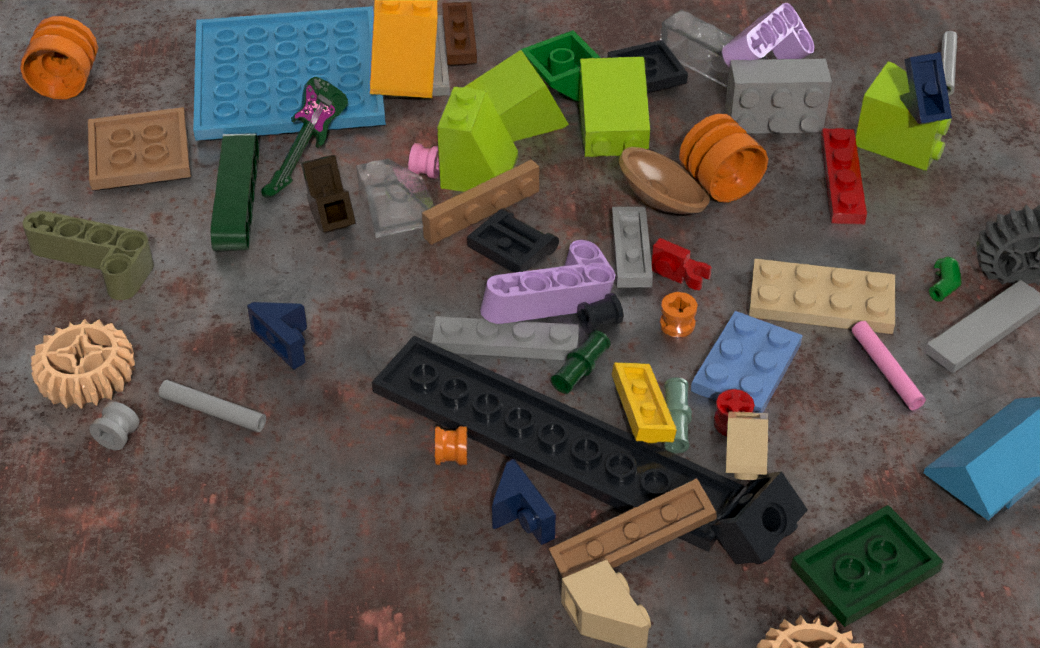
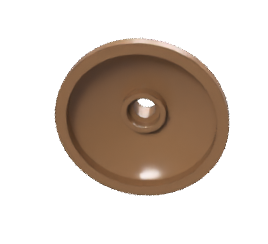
(662, 182)

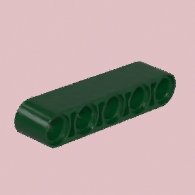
(235, 192)

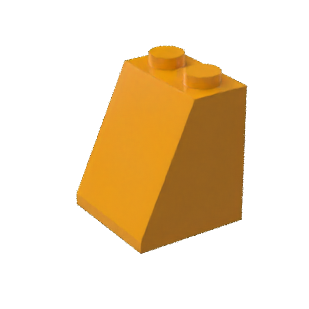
(403, 47)

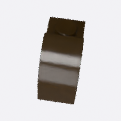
(326, 196)

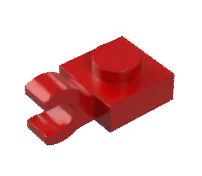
(675, 263)

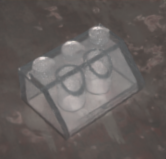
(698, 45)

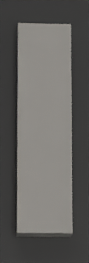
(985, 327)

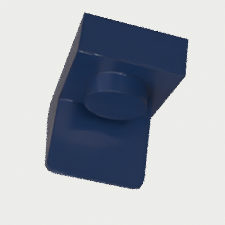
(928, 89)
(280, 328)
(521, 500)

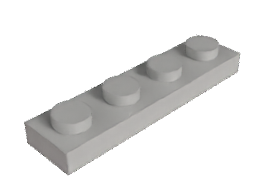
(508, 339)

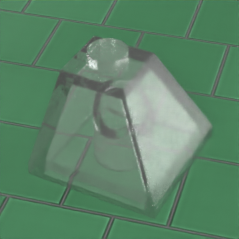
(392, 197)

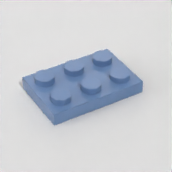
(747, 358)

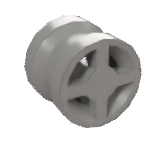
(114, 425)

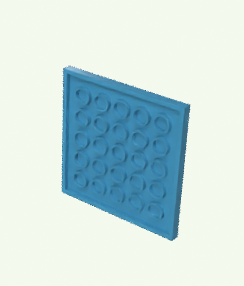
(257, 66)

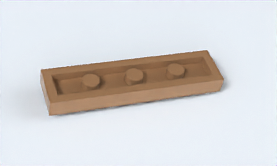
(480, 202)
(636, 530)

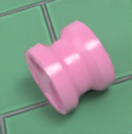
(424, 160)

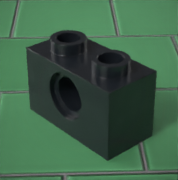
(759, 519)

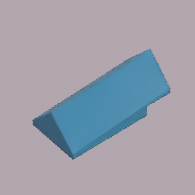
(995, 461)

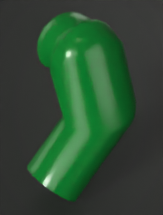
(950, 278)

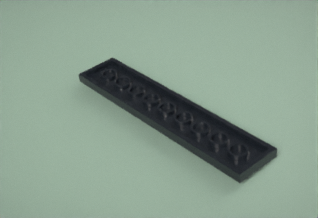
(544, 432)

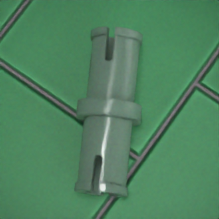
(677, 402)

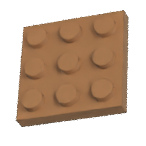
(138, 148)

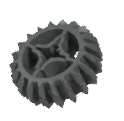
(1011, 247)

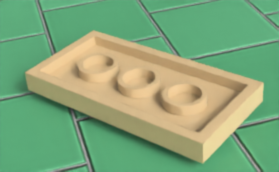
(822, 295)

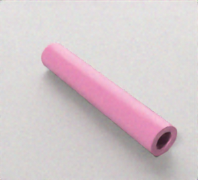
(888, 365)

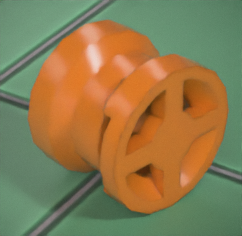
(678, 314)
(451, 445)

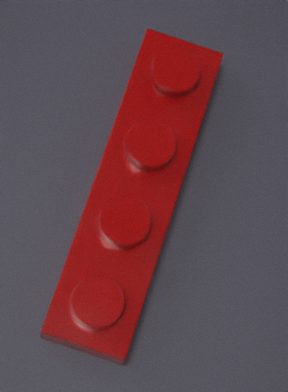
(843, 176)

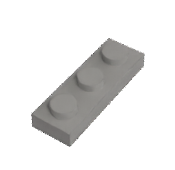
(631, 247)

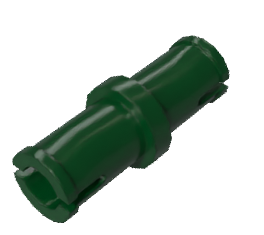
(580, 362)

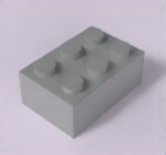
(778, 95)

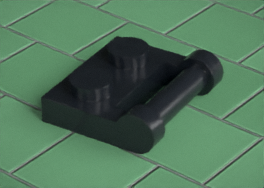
(511, 242)

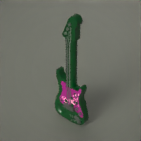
(319, 107)

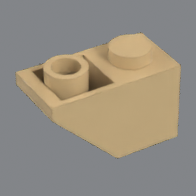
(747, 444)
(603, 607)

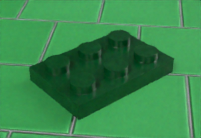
(866, 565)

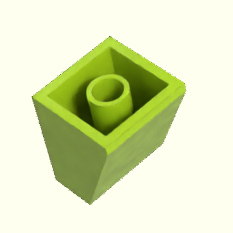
(521, 98)
(613, 105)
(890, 128)
(472, 141)

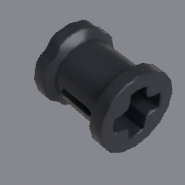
(600, 313)

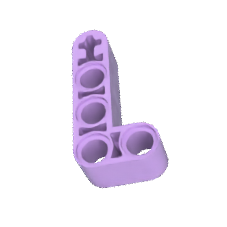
(775, 31)
(550, 290)

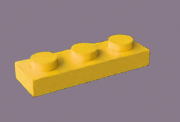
(643, 403)

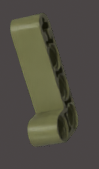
(115, 250)

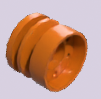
(59, 57)
(723, 157)

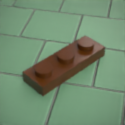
(459, 33)

